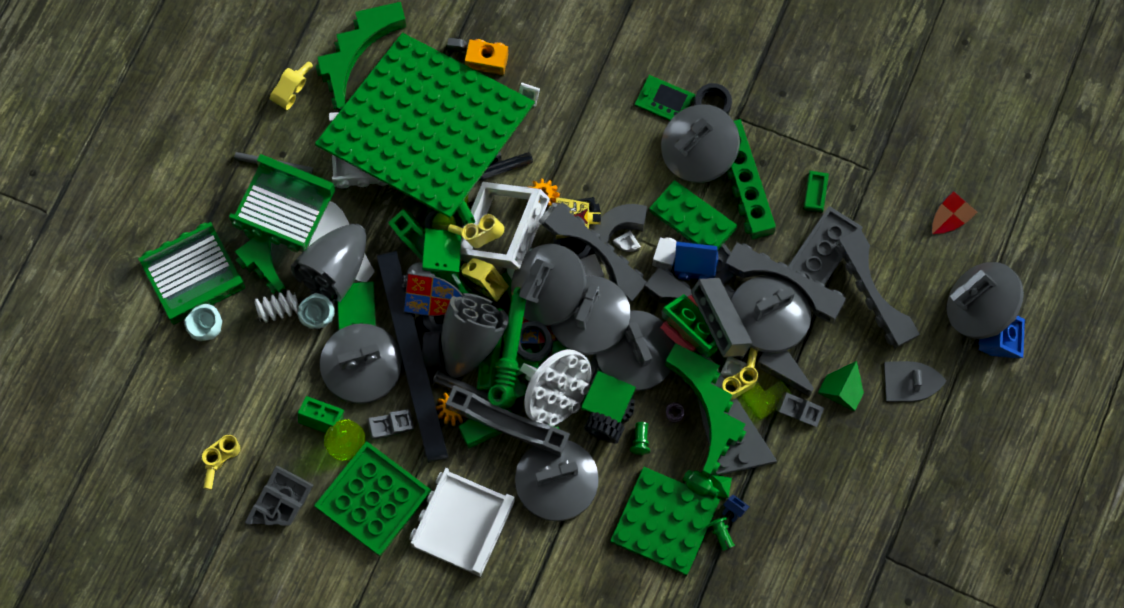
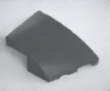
(280, 499)

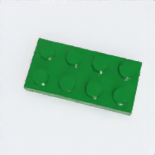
(692, 216)

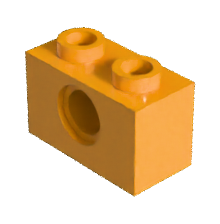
(495, 64)

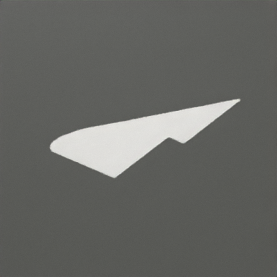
(331, 220)

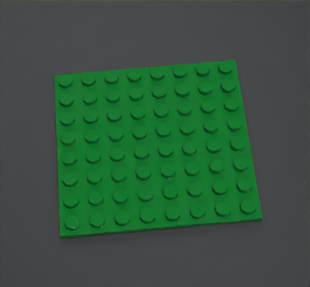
(425, 124)

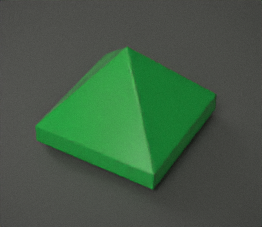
(721, 483)

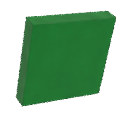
(608, 396)

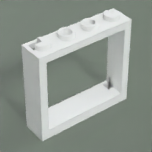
(526, 229)

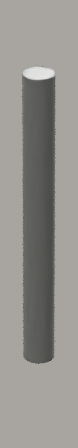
(253, 159)

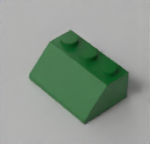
(689, 322)

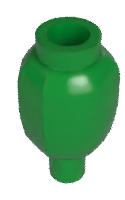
(700, 483)

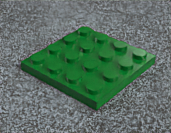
(373, 498)
(664, 521)

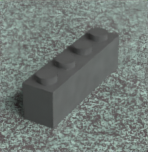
(721, 317)

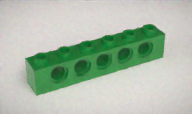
(765, 224)

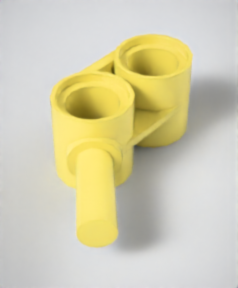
(290, 82)
(481, 234)
(738, 381)
(218, 449)

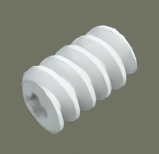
(277, 306)

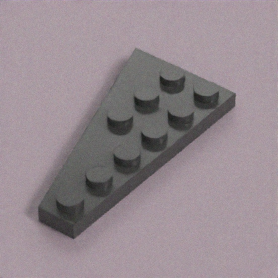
(746, 454)

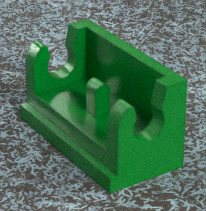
(319, 414)

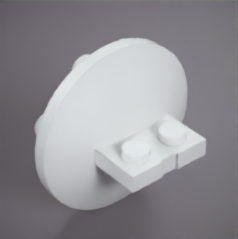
(556, 387)

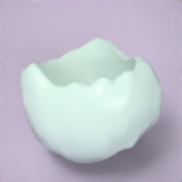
(316, 311)
(203, 322)

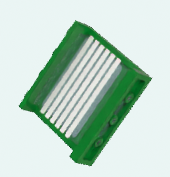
(283, 204)
(191, 272)

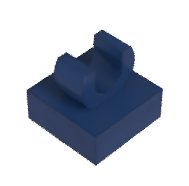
(736, 506)

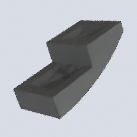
(800, 409)
(390, 424)

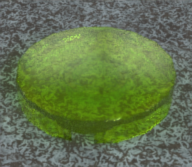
(344, 439)

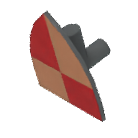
(951, 214)

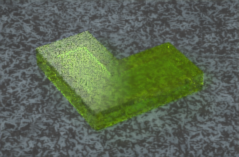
(762, 401)

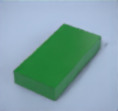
(816, 191)

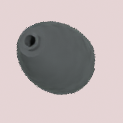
(332, 262)
(470, 333)

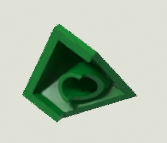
(844, 386)

